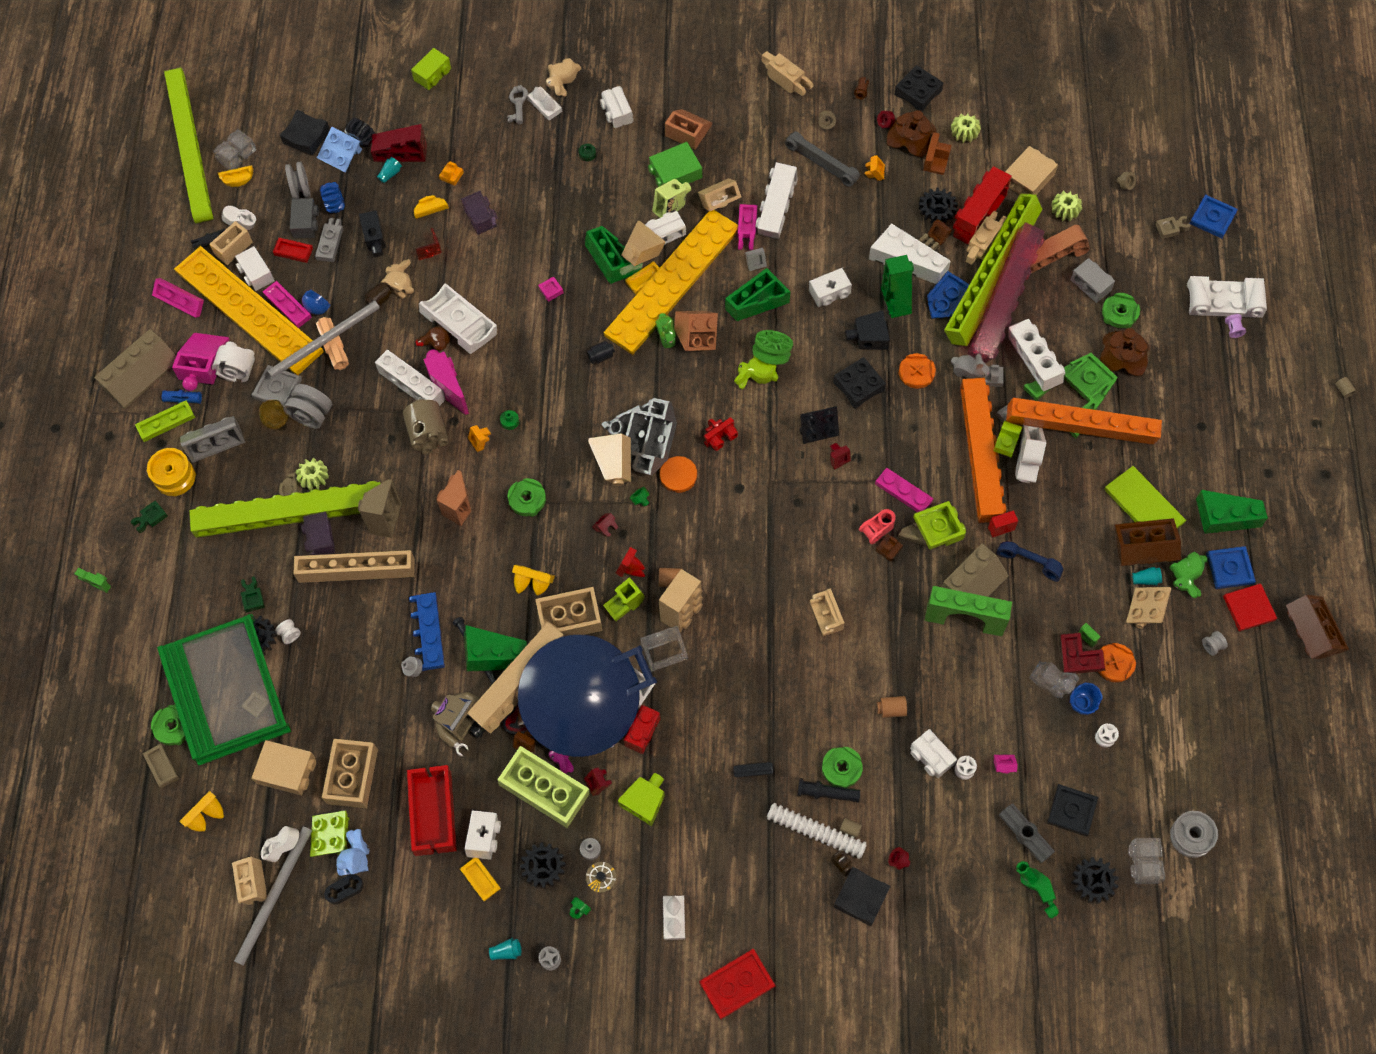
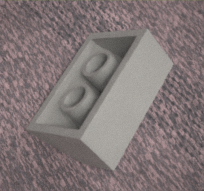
(212, 439)

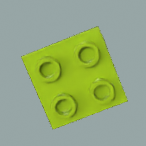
(329, 833)

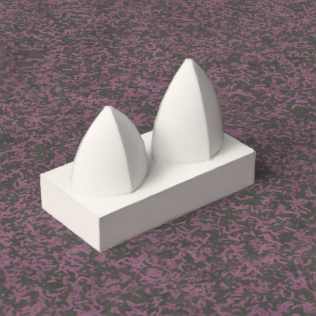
(544, 103)
(674, 917)

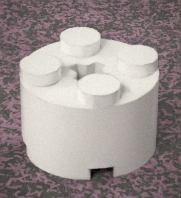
(233, 362)

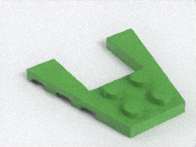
(1087, 377)

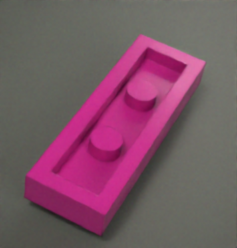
(177, 297)
(287, 304)
(903, 491)

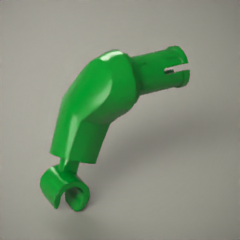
(1038, 882)

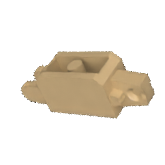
(786, 73)
(984, 237)

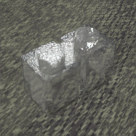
(236, 144)
(1146, 864)

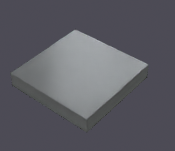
(278, 388)

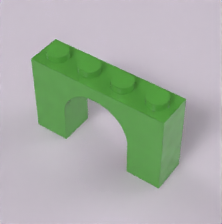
(991, 610)

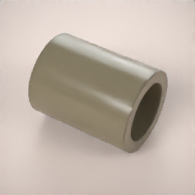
(1345, 387)
(850, 827)

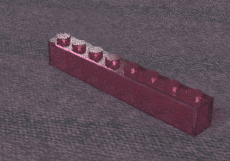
(1006, 292)

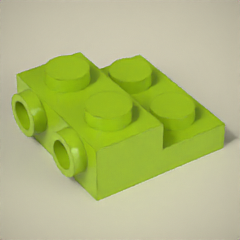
(940, 525)

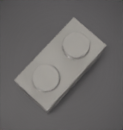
(1092, 280)

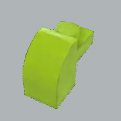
(1007, 438)
(627, 598)

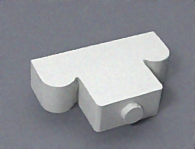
(1030, 454)

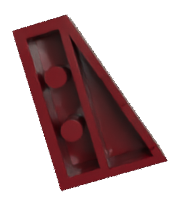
(402, 144)

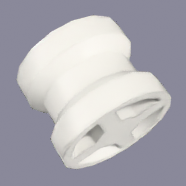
(288, 631)
(1110, 732)
(966, 763)

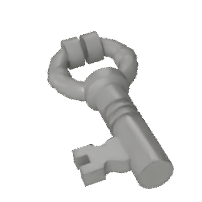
(518, 117)

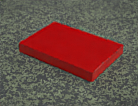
(737, 984)

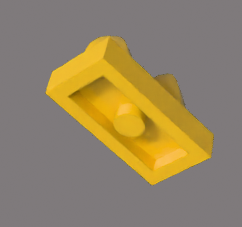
(523, 577)
(210, 806)

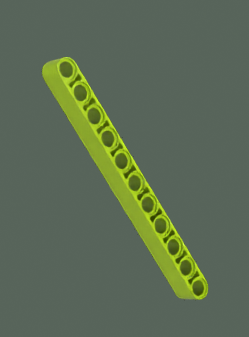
(188, 145)

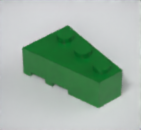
(757, 296)

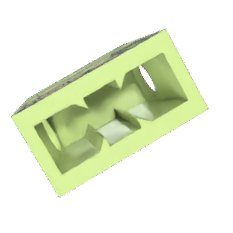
(670, 197)

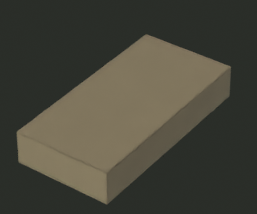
(160, 765)

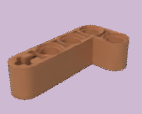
(1060, 245)

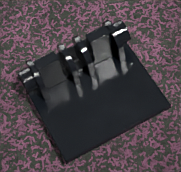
(819, 425)

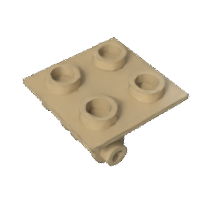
(1148, 605)

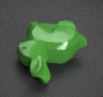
(666, 330)
(1187, 571)

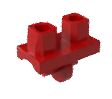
(718, 430)

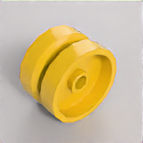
(171, 472)

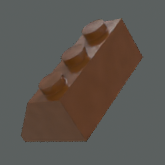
(1148, 542)
(1316, 627)

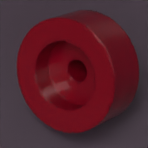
(886, 119)
(899, 858)

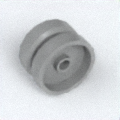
(308, 406)

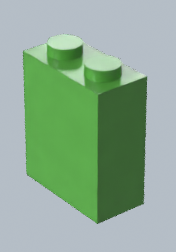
(675, 163)

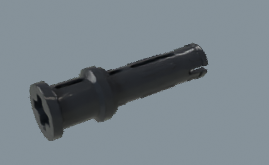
(818, 790)

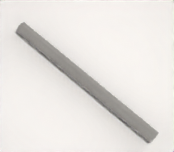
(323, 339)
(272, 897)

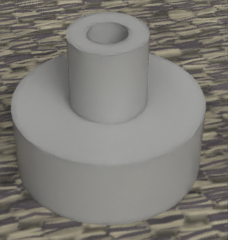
(412, 666)
(590, 853)

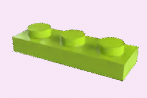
(165, 421)

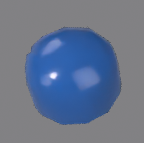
(314, 303)
(1086, 698)

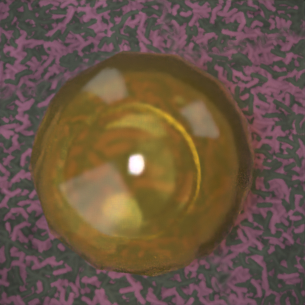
(272, 414)

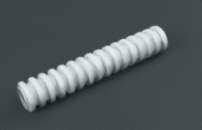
(816, 830)

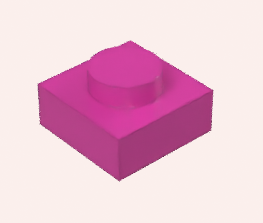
(550, 289)
(1005, 763)

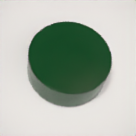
(587, 152)

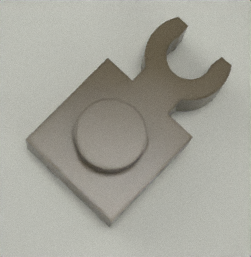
(1170, 227)

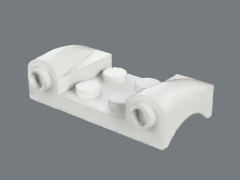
(1227, 297)
(459, 318)

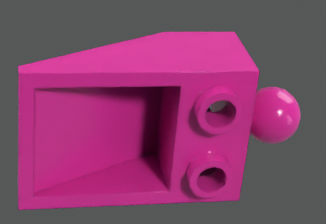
(196, 360)
(443, 374)

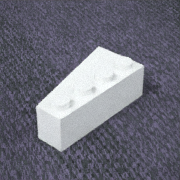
(781, 188)
(926, 262)

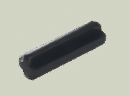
(753, 769)

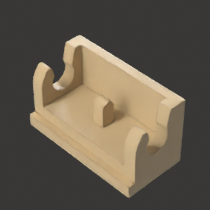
(827, 612)
(249, 880)

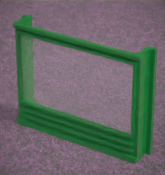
(223, 690)

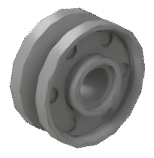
(297, 180)
(1202, 825)

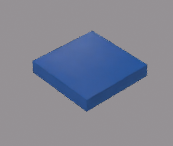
(1213, 216)
(1230, 567)

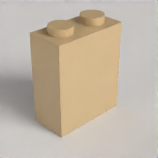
(1031, 172)
(284, 768)

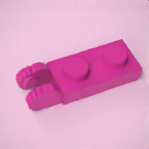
(747, 224)

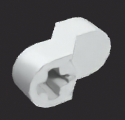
(243, 217)
(279, 844)

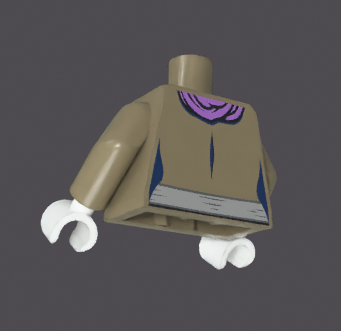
(453, 718)

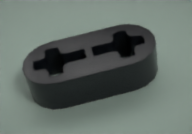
(341, 885)

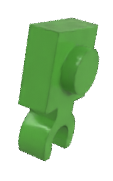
(97, 581)

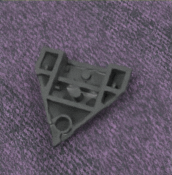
(650, 432)

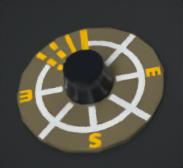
(601, 877)

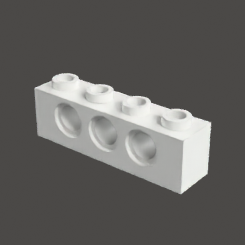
(1036, 354)
(408, 378)

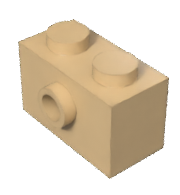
(719, 194)
(231, 243)

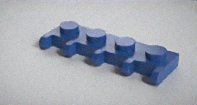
(429, 631)

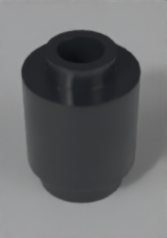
(600, 352)

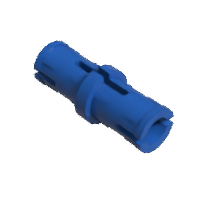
(169, 396)

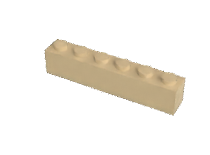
(354, 566)
(503, 693)

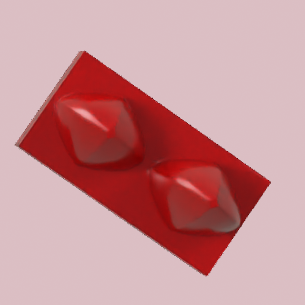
(631, 565)

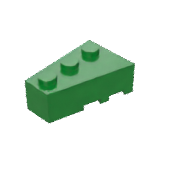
(607, 254)
(898, 285)
(1229, 512)
(490, 650)

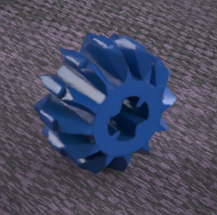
(332, 197)

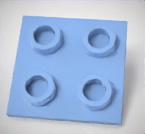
(339, 149)

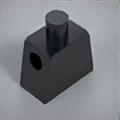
(373, 232)
(870, 332)

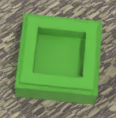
(1089, 635)

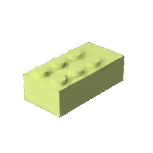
(543, 786)

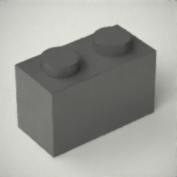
(303, 218)

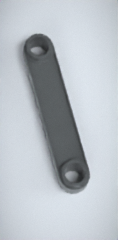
(848, 175)

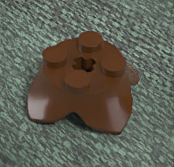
(911, 131)
(1132, 358)

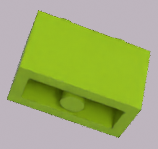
(431, 69)

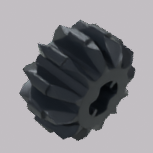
(360, 131)

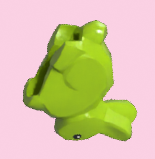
(756, 370)

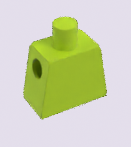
(643, 798)

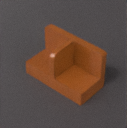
(937, 156)

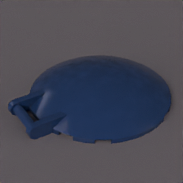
(581, 694)

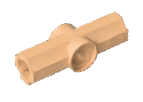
(334, 347)

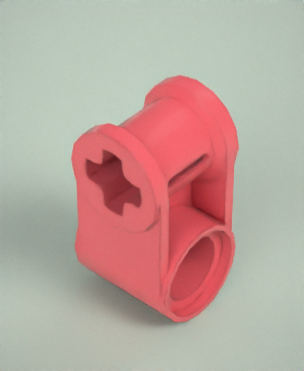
(876, 528)

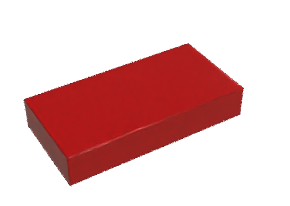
(292, 250)

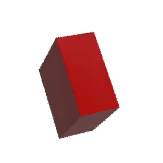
(1003, 523)

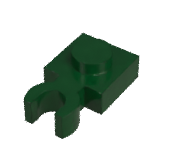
(151, 515)
(252, 597)

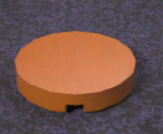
(917, 371)
(678, 474)
(1118, 662)

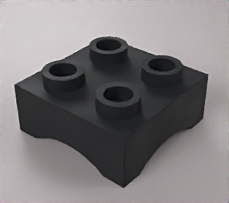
(918, 88)
(305, 132)
(859, 382)
(861, 896)

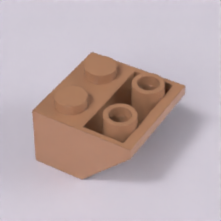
(686, 128)
(696, 329)
(454, 500)

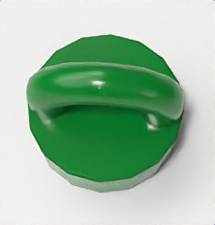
(577, 903)

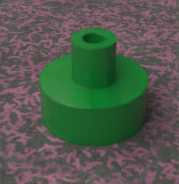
(509, 420)
(640, 496)

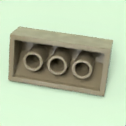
(136, 369)

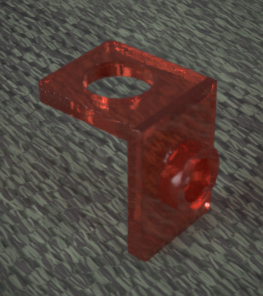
(429, 250)

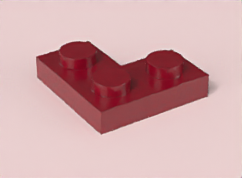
(1077, 660)

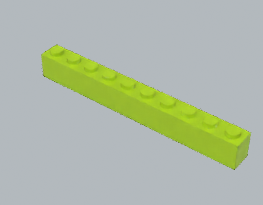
(976, 298)
(277, 510)

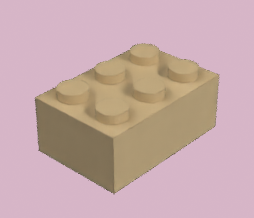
(681, 601)
(571, 612)
(350, 773)

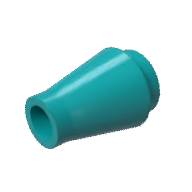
(389, 169)
(1149, 576)
(506, 950)

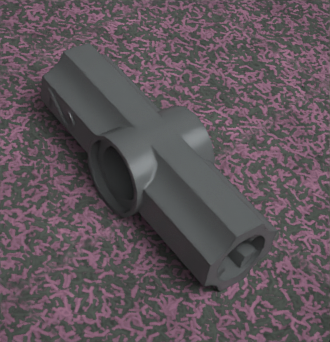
(1036, 843)

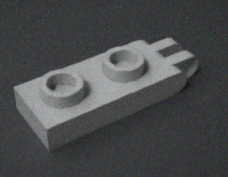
(329, 241)

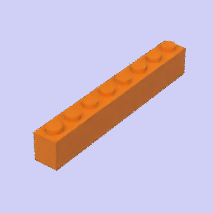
(1083, 421)
(981, 446)

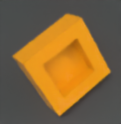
(876, 168)
(451, 173)
(478, 437)

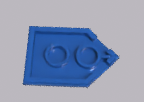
(946, 295)

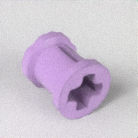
(1235, 326)

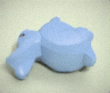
(353, 859)

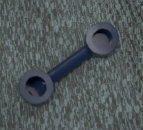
(1052, 568)

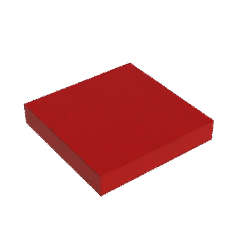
(1250, 607)

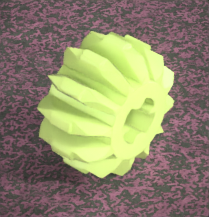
(965, 128)
(1066, 206)
(312, 474)

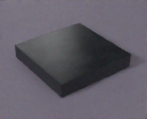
(1072, 810)

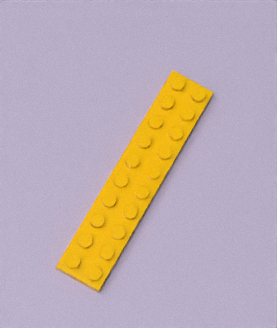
(671, 281)
(245, 308)

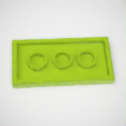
(1141, 499)

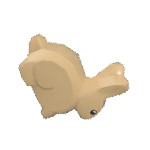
(562, 74)
(398, 280)

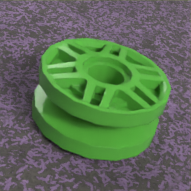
(772, 347)

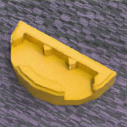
(236, 177)
(429, 205)

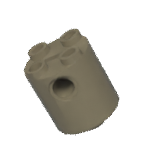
(425, 426)

